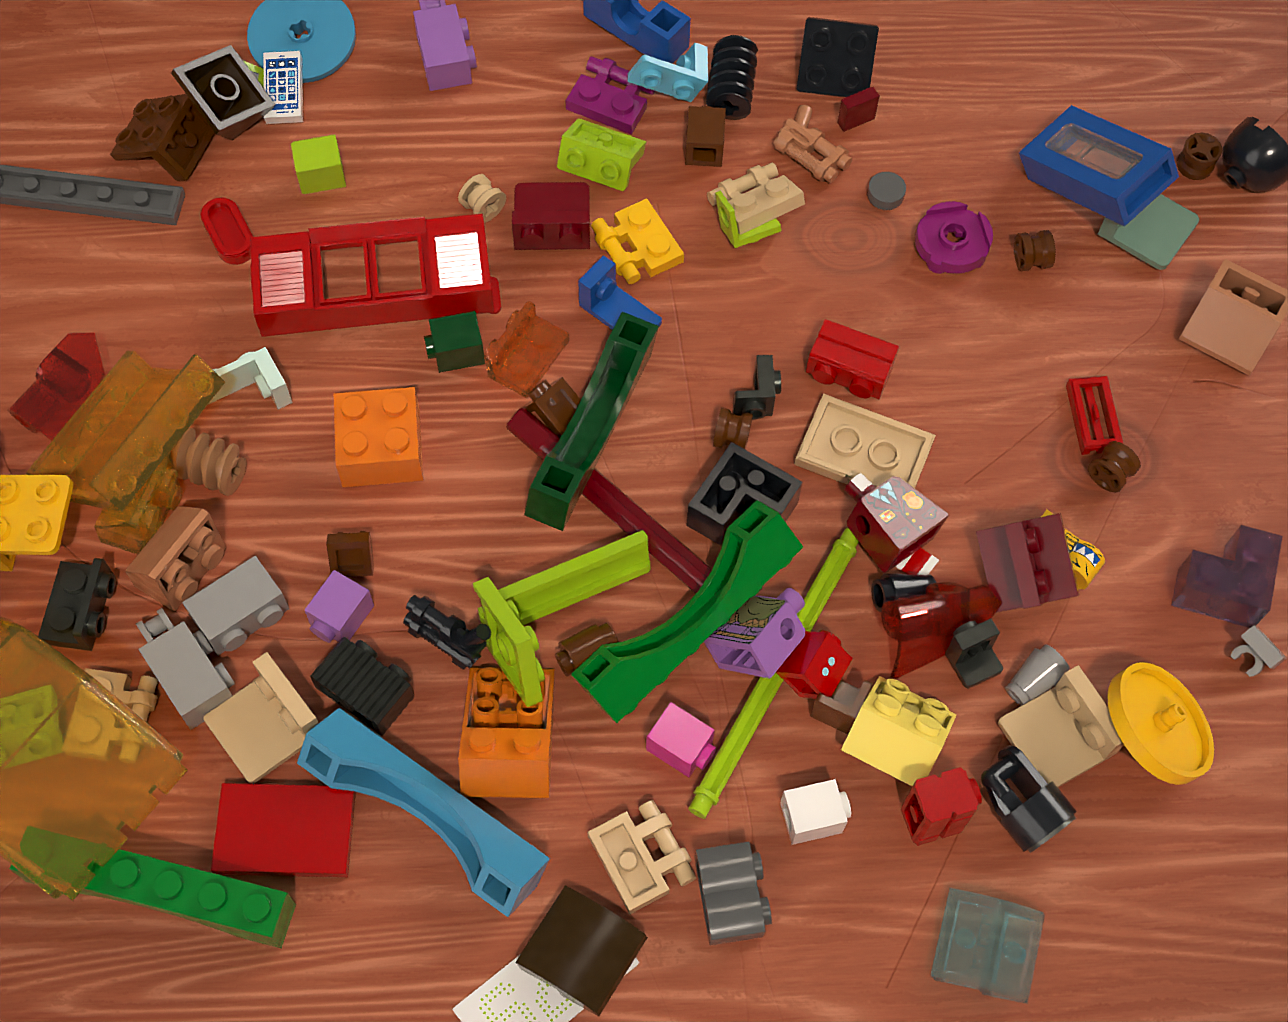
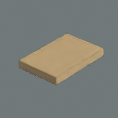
(855, 441)

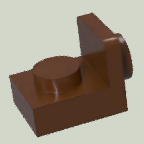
(554, 404)

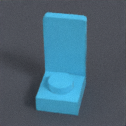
(678, 80)

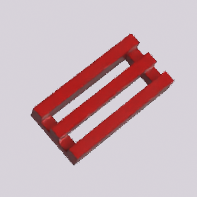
(1080, 421)

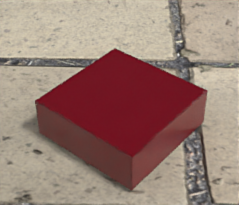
(858, 109)

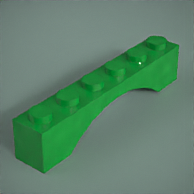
(750, 555)
(193, 894)

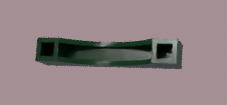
(581, 445)

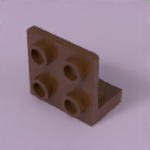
(168, 131)

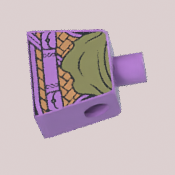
(759, 635)

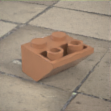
(1237, 317)
(177, 557)

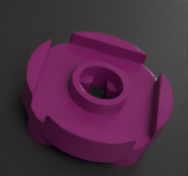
(949, 256)

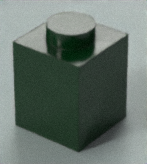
(455, 342)

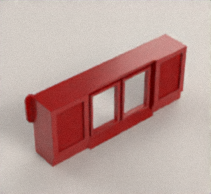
(452, 269)

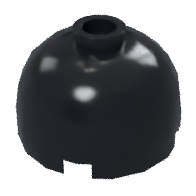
(1255, 157)

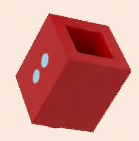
(815, 665)

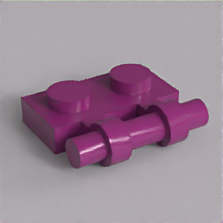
(605, 102)

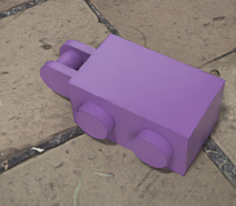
(443, 44)

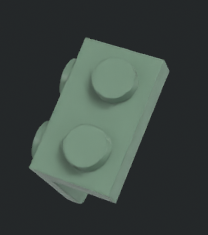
(1154, 233)

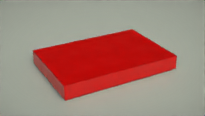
(283, 830)

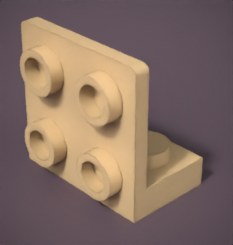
(262, 722)
(1064, 729)

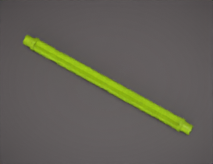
(766, 688)

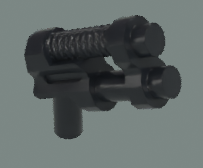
(446, 632)

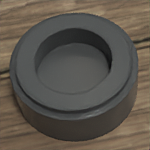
(886, 190)

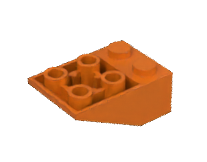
(504, 741)

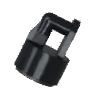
(1037, 818)

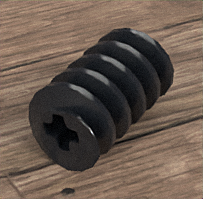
(732, 76)

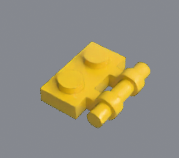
(646, 235)

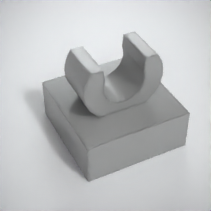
(1261, 648)

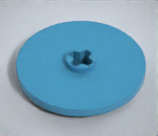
(328, 39)

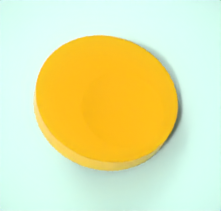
(1160, 723)

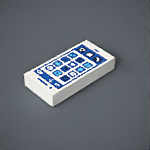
(284, 86)

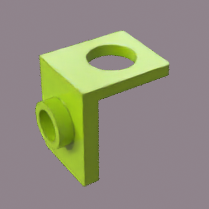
(729, 225)

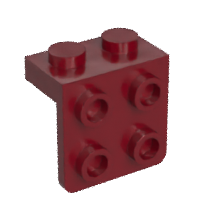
(551, 216)

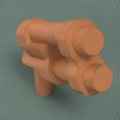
(800, 142)

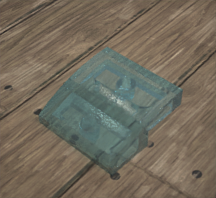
(988, 945)

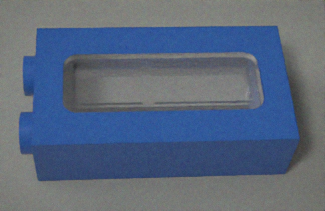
(1099, 165)

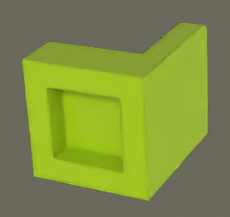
(318, 164)

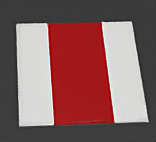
(918, 563)

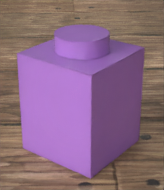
(338, 608)

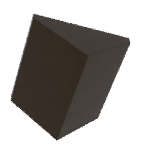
(224, 91)

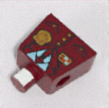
(891, 519)

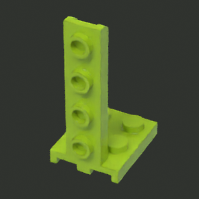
(546, 593)

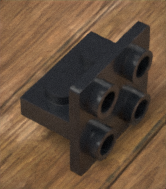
(836, 57)

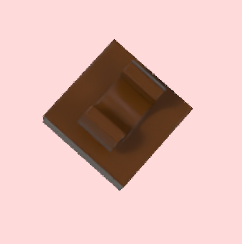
(350, 553)

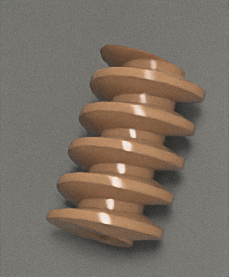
(208, 464)

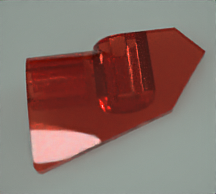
(61, 385)
(927, 621)

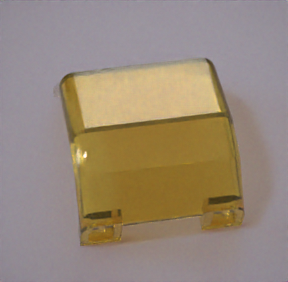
(70, 765)

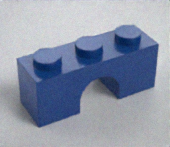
(657, 33)

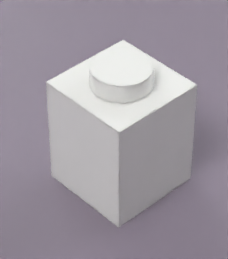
(815, 811)

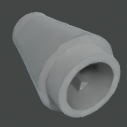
(1037, 675)

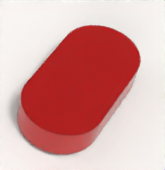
(227, 230)

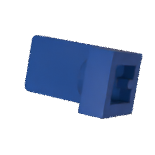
(606, 300)

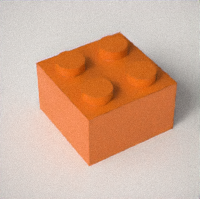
(378, 437)

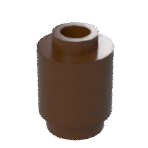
(582, 645)

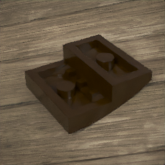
(581, 950)

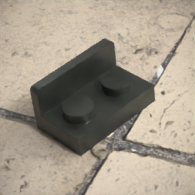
(77, 605)

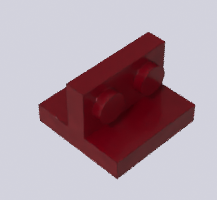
(1028, 562)

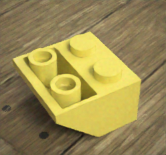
(899, 731)

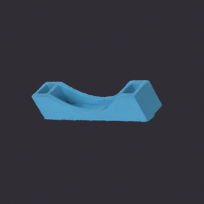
(354, 758)

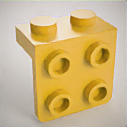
(32, 515)

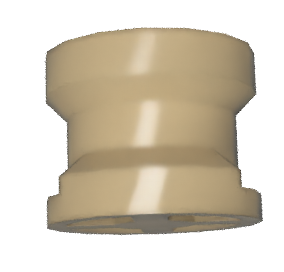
(481, 197)

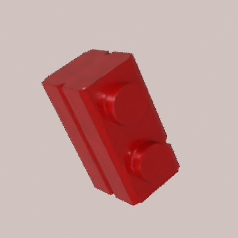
(851, 360)
(940, 805)

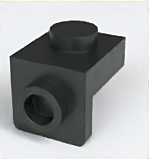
(762, 399)
(973, 652)

